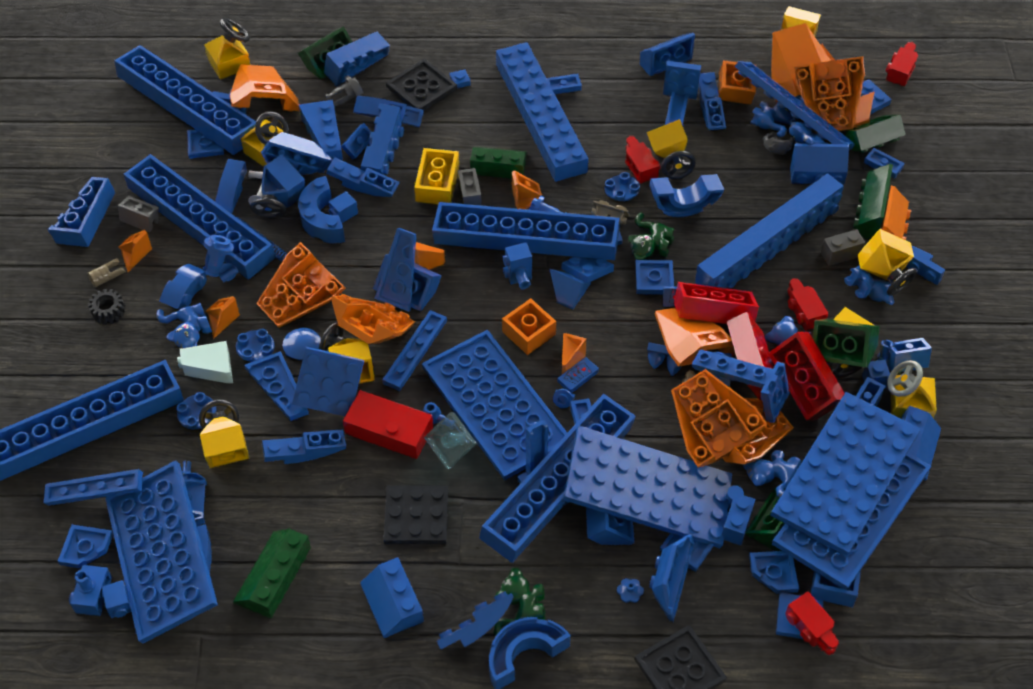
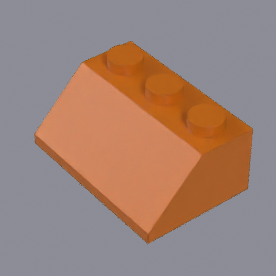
(896, 214)

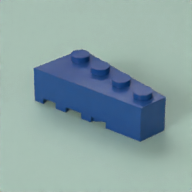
(355, 57)
(322, 126)
(383, 139)
(85, 214)

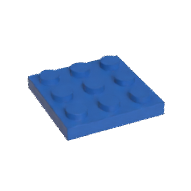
(327, 381)

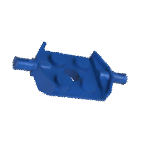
(195, 487)

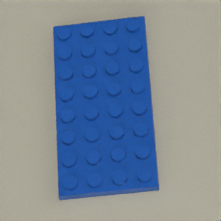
(491, 400)
(845, 473)
(647, 486)
(161, 553)
(842, 568)

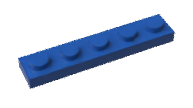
(414, 350)
(93, 487)

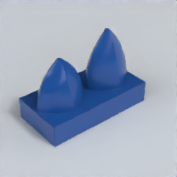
(656, 356)

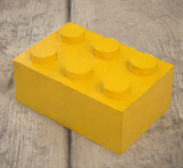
(436, 176)

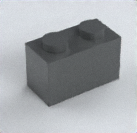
(842, 247)

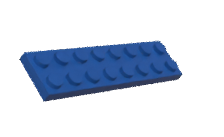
(787, 100)

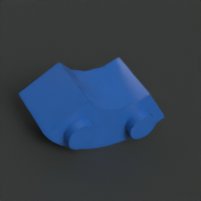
(184, 286)

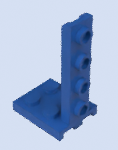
(681, 84)
(772, 381)
(535, 447)

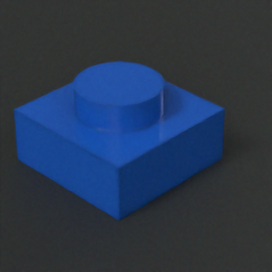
(460, 78)

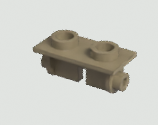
(604, 209)

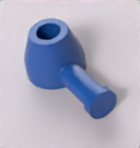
(436, 412)

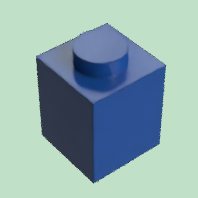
(343, 206)
(877, 371)
(116, 599)

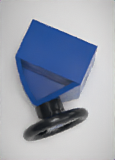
(279, 188)

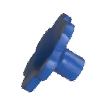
(630, 590)

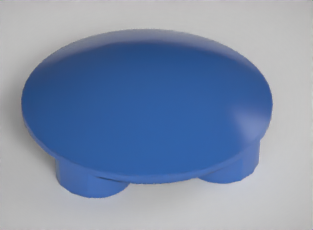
(622, 187)
(297, 340)
(254, 345)
(190, 408)

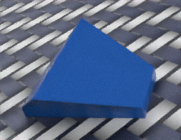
(568, 288)

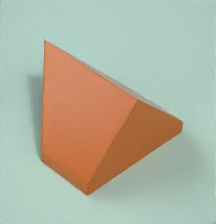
(864, 109)
(524, 190)
(135, 248)
(429, 256)
(222, 314)
(573, 351)

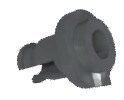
(351, 88)

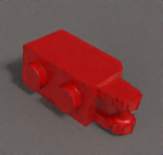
(902, 64)
(641, 161)
(805, 304)
(812, 623)

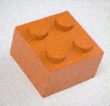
(733, 86)
(529, 326)

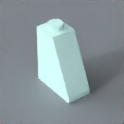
(207, 362)

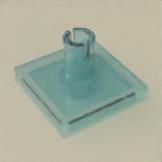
(450, 440)

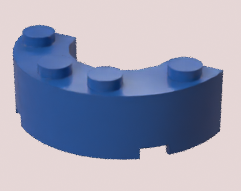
(687, 200)
(316, 223)
(518, 637)

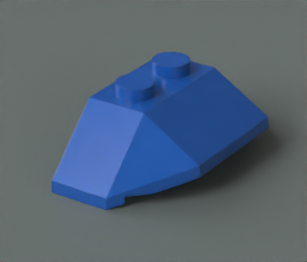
(299, 152)
(671, 575)

